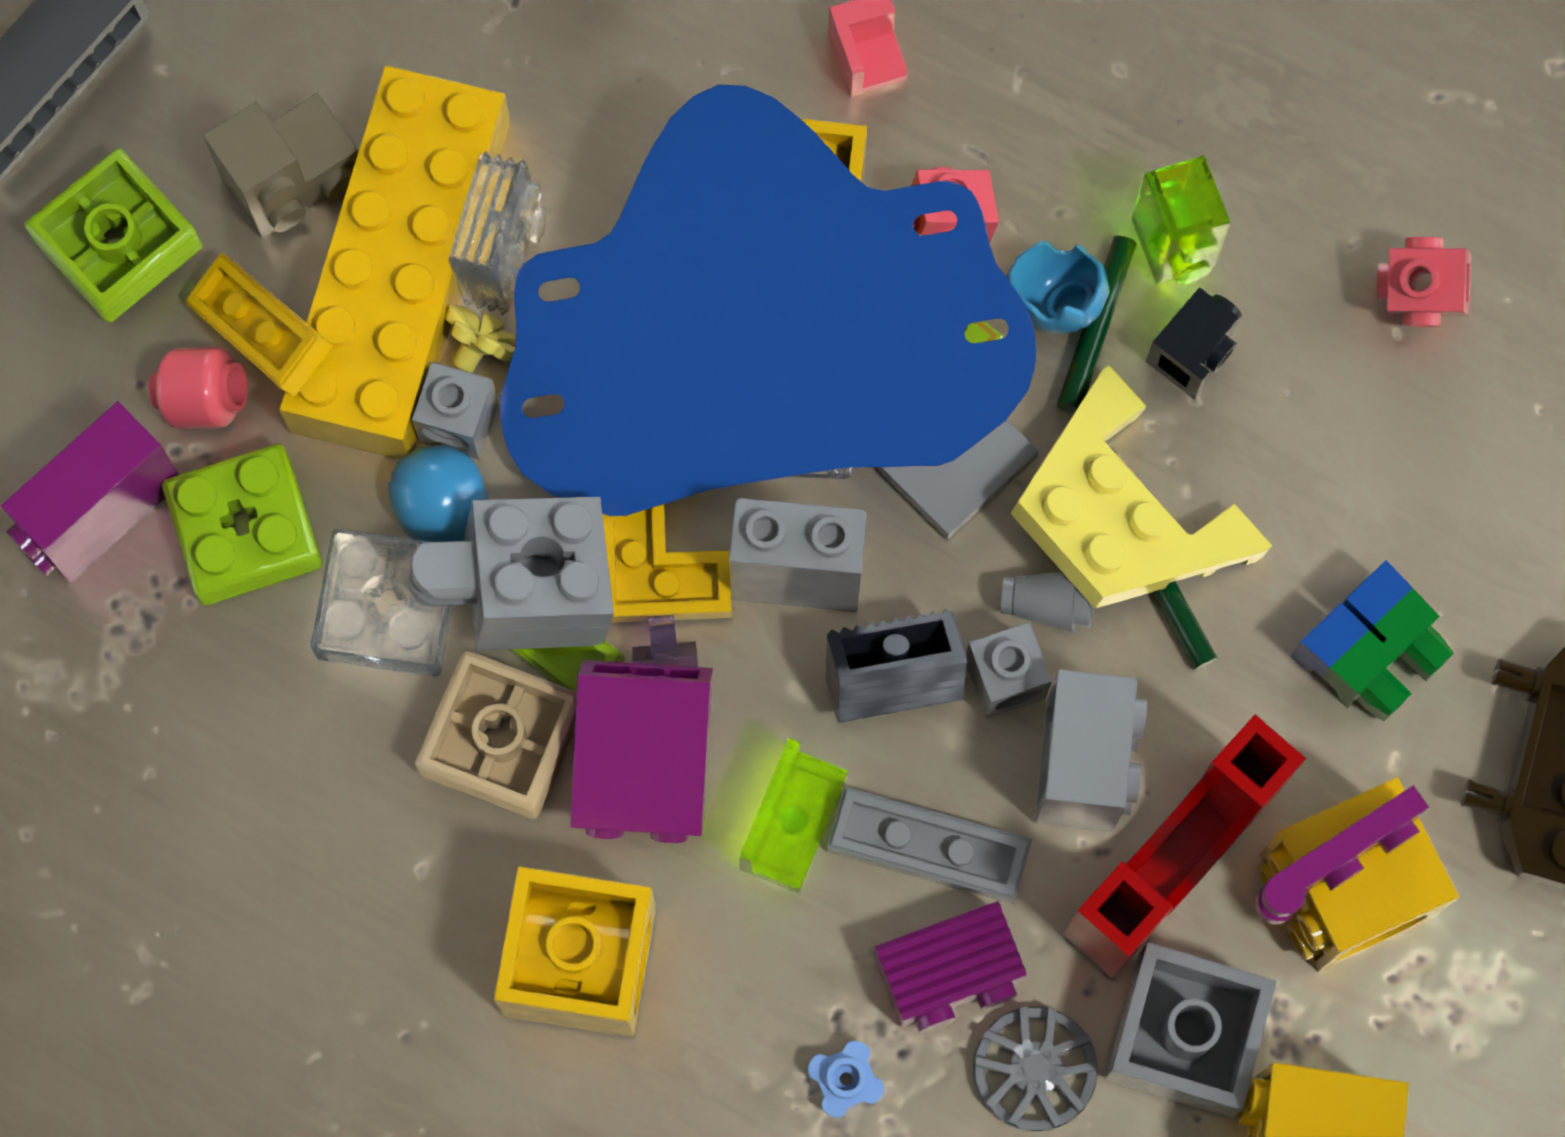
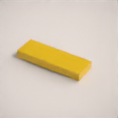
(258, 324)

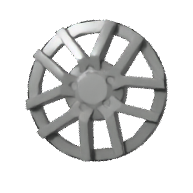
(1035, 1069)

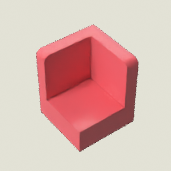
(866, 44)

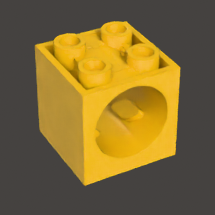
(1375, 904)
(575, 952)
(1323, 1103)

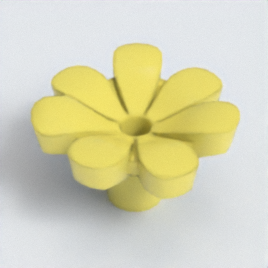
(478, 337)

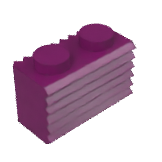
(950, 967)

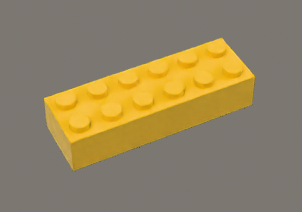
(389, 263)

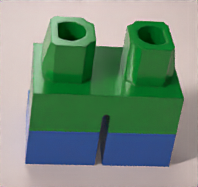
(1370, 633)

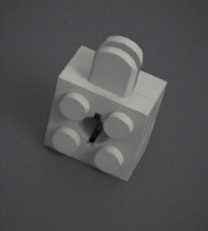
(518, 598)

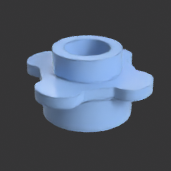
(840, 1097)

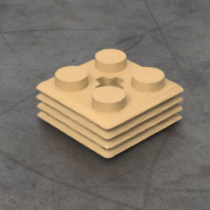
(482, 697)

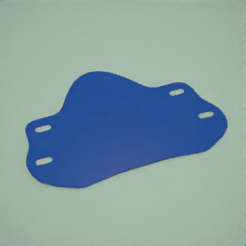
(759, 322)

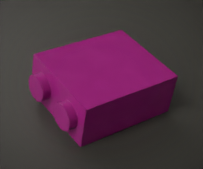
(89, 495)
(641, 750)

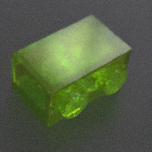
(1180, 221)

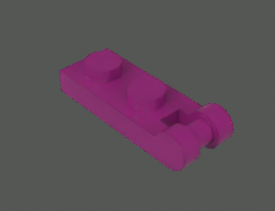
(1338, 857)

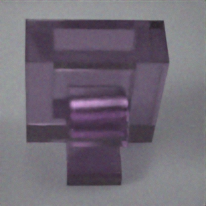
(664, 647)

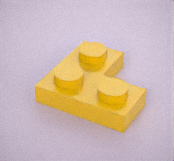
(659, 582)

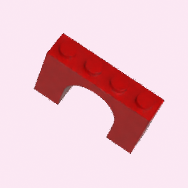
(1185, 847)

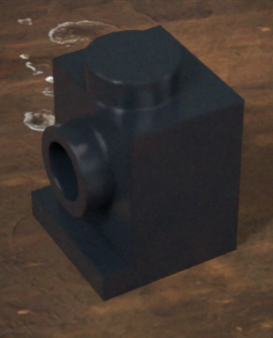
(1196, 340)

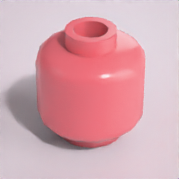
(198, 388)

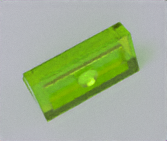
(792, 818)

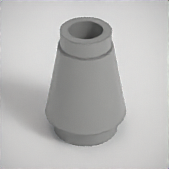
(1046, 600)

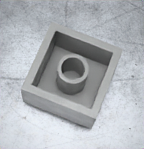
(1087, 751)
(1190, 1030)

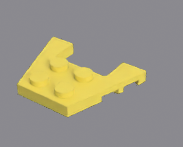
(1104, 521)

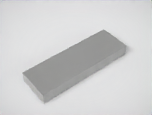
(929, 845)

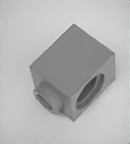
(455, 409)
(1008, 670)

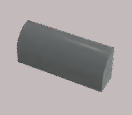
(52, 59)

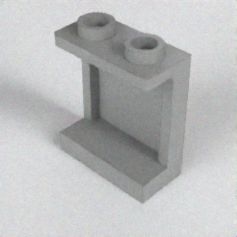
(797, 554)

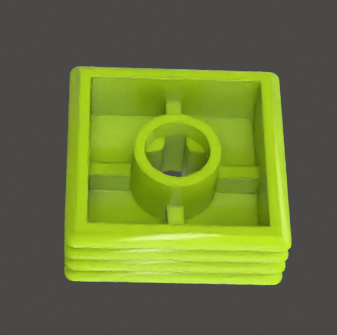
(119, 198)
(278, 542)

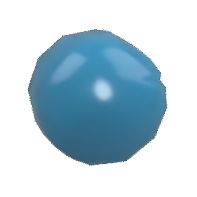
(1060, 287)
(435, 492)

